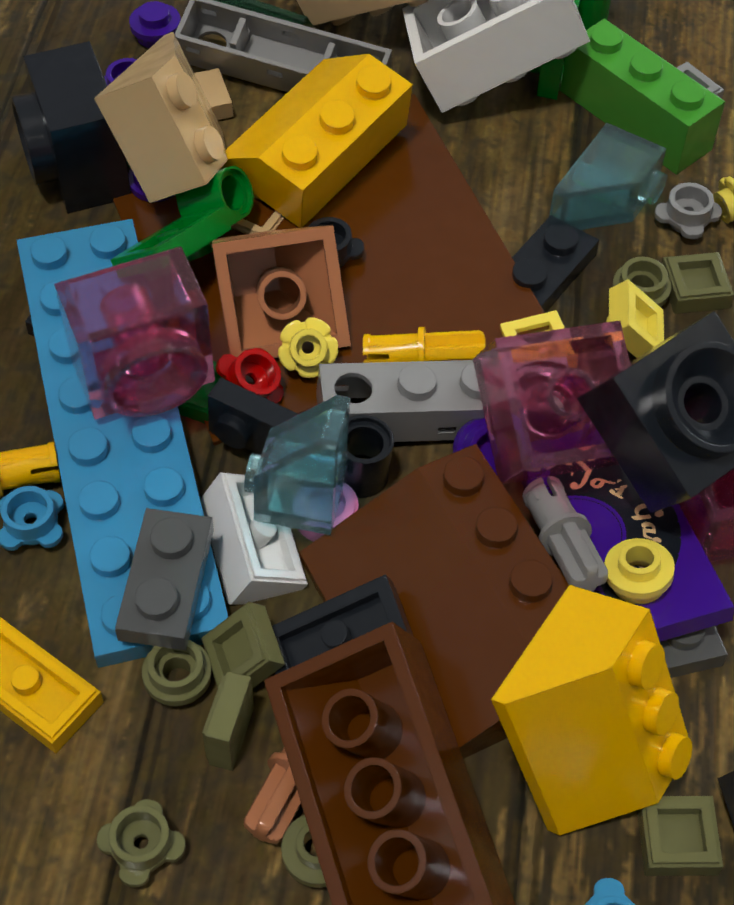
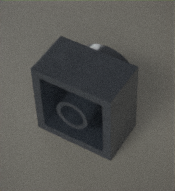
(65, 130)
(671, 414)

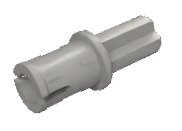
(565, 534)

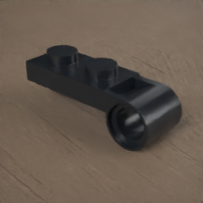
(245, 419)

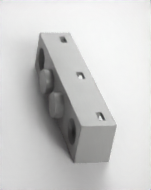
(260, 45)
(411, 397)

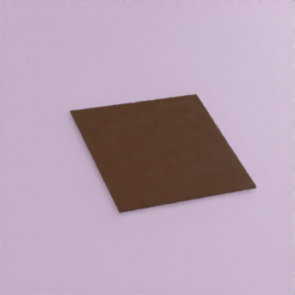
(424, 260)

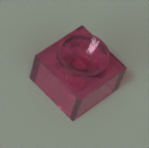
(138, 334)
(517, 389)

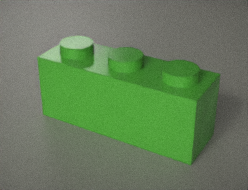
(642, 95)

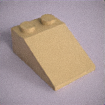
(164, 122)

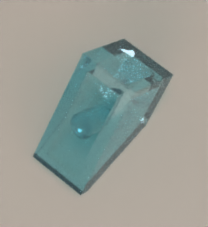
(610, 180)
(302, 469)

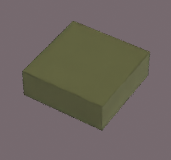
(698, 283)
(244, 645)
(228, 720)
(680, 837)

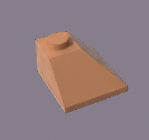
(276, 280)

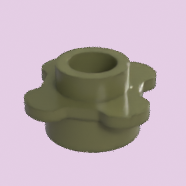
(137, 821)

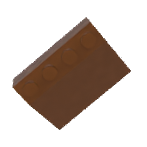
(464, 573)

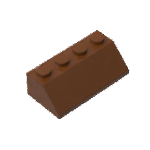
(384, 777)

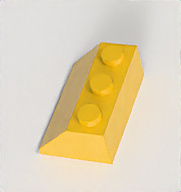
(322, 134)
(594, 713)

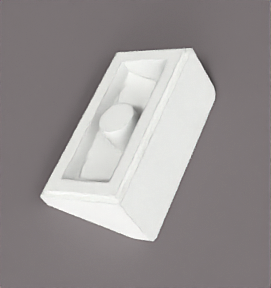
(251, 555)

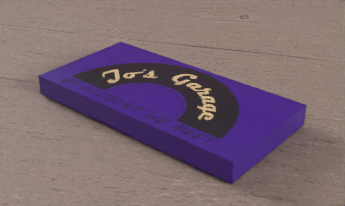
(619, 514)

